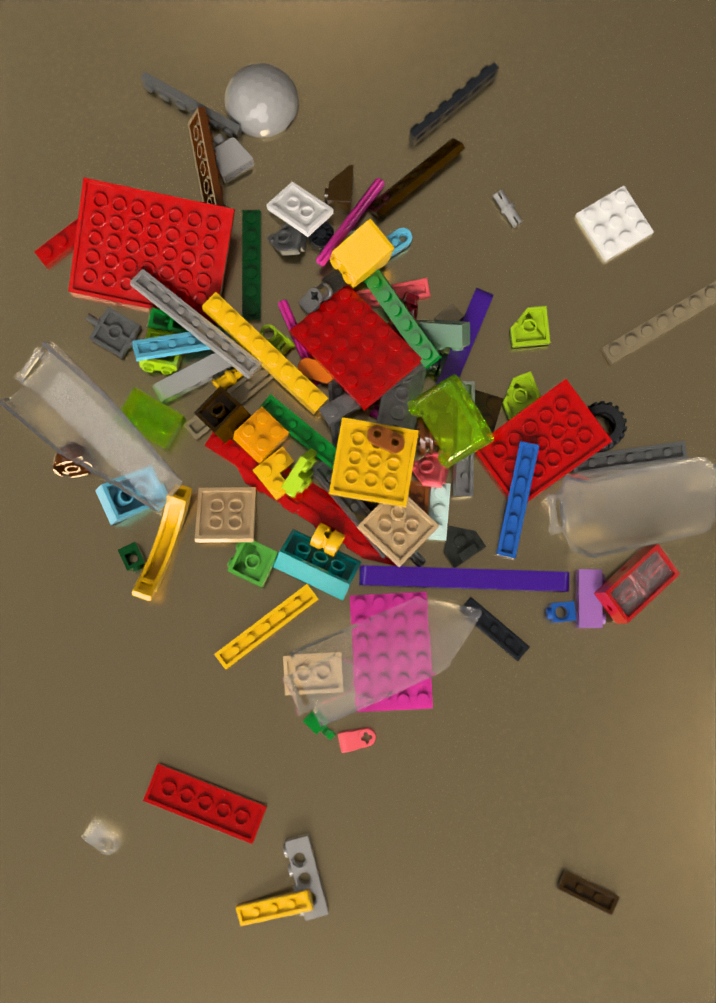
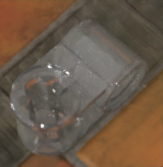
(98, 836)

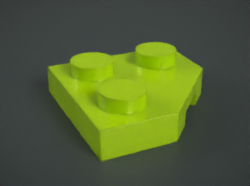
(531, 328)
(520, 394)

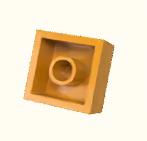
(260, 435)

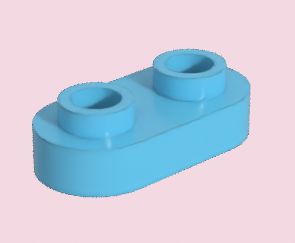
(394, 239)

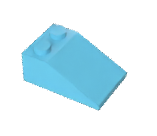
(118, 504)

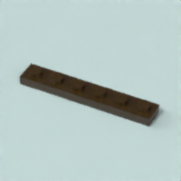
(416, 177)

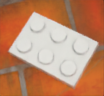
(300, 209)

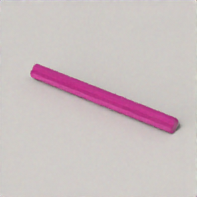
(350, 221)

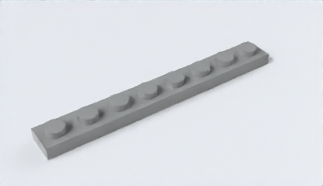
(195, 323)

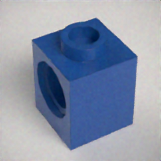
(570, 613)

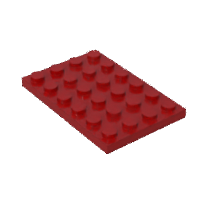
(356, 346)
(560, 426)

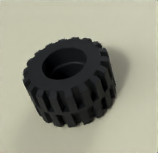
(615, 419)

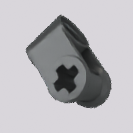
(315, 297)

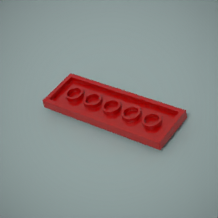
(205, 803)

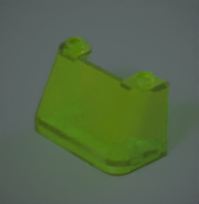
(452, 420)

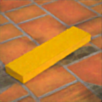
(275, 907)

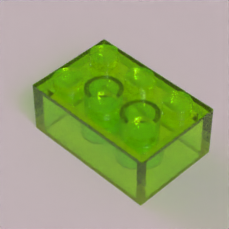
(153, 419)

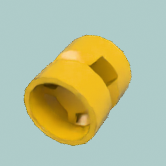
(327, 539)

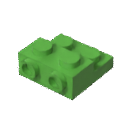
(252, 562)

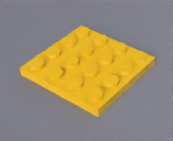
(368, 471)

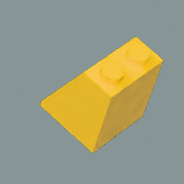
(362, 253)

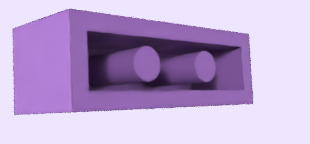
(588, 607)

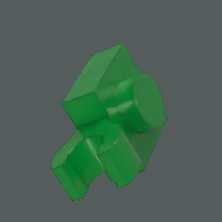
(313, 723)

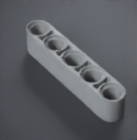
(190, 377)

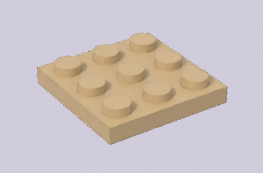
(226, 514)
(398, 529)

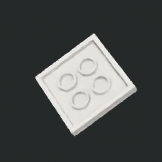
(614, 223)

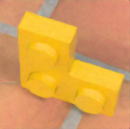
(270, 471)

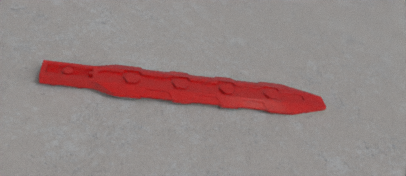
(312, 504)

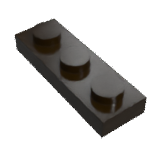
(588, 892)

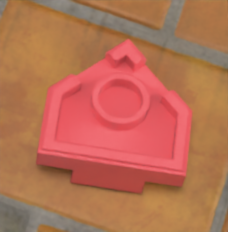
(430, 471)

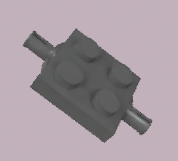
(113, 332)

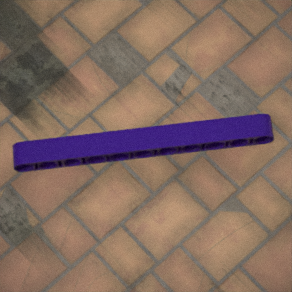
(464, 578)

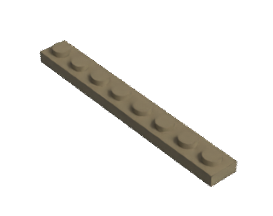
(660, 324)

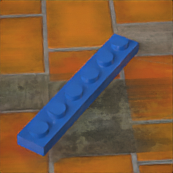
(518, 499)

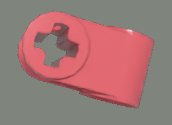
(352, 739)

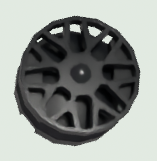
(321, 236)
(436, 369)

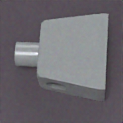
(231, 157)

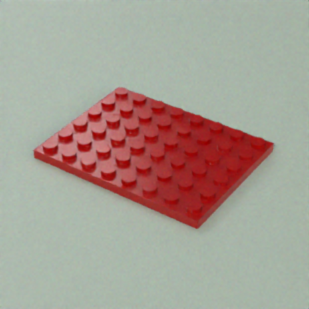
(137, 229)

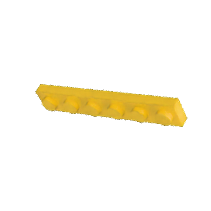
(266, 626)

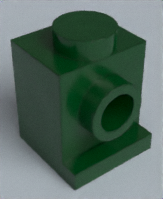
(126, 554)

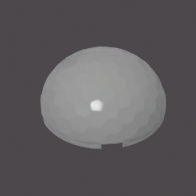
(261, 100)

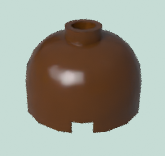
(64, 465)

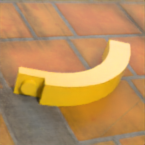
(164, 544)

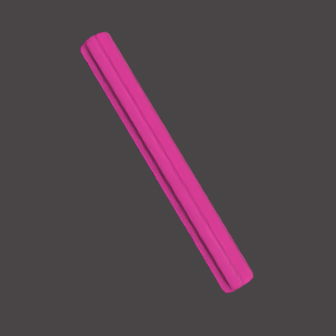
(291, 322)

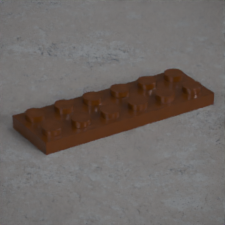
(205, 158)

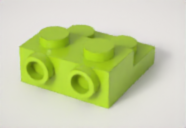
(167, 365)
(301, 474)

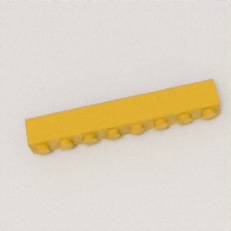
(265, 352)

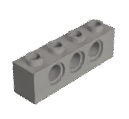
(303, 845)

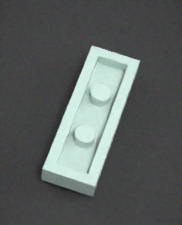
(439, 510)

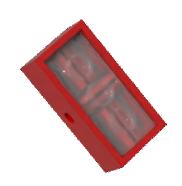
(636, 583)

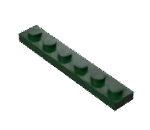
(251, 265)

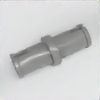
(507, 208)

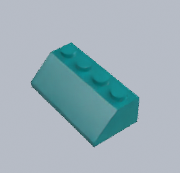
(315, 566)

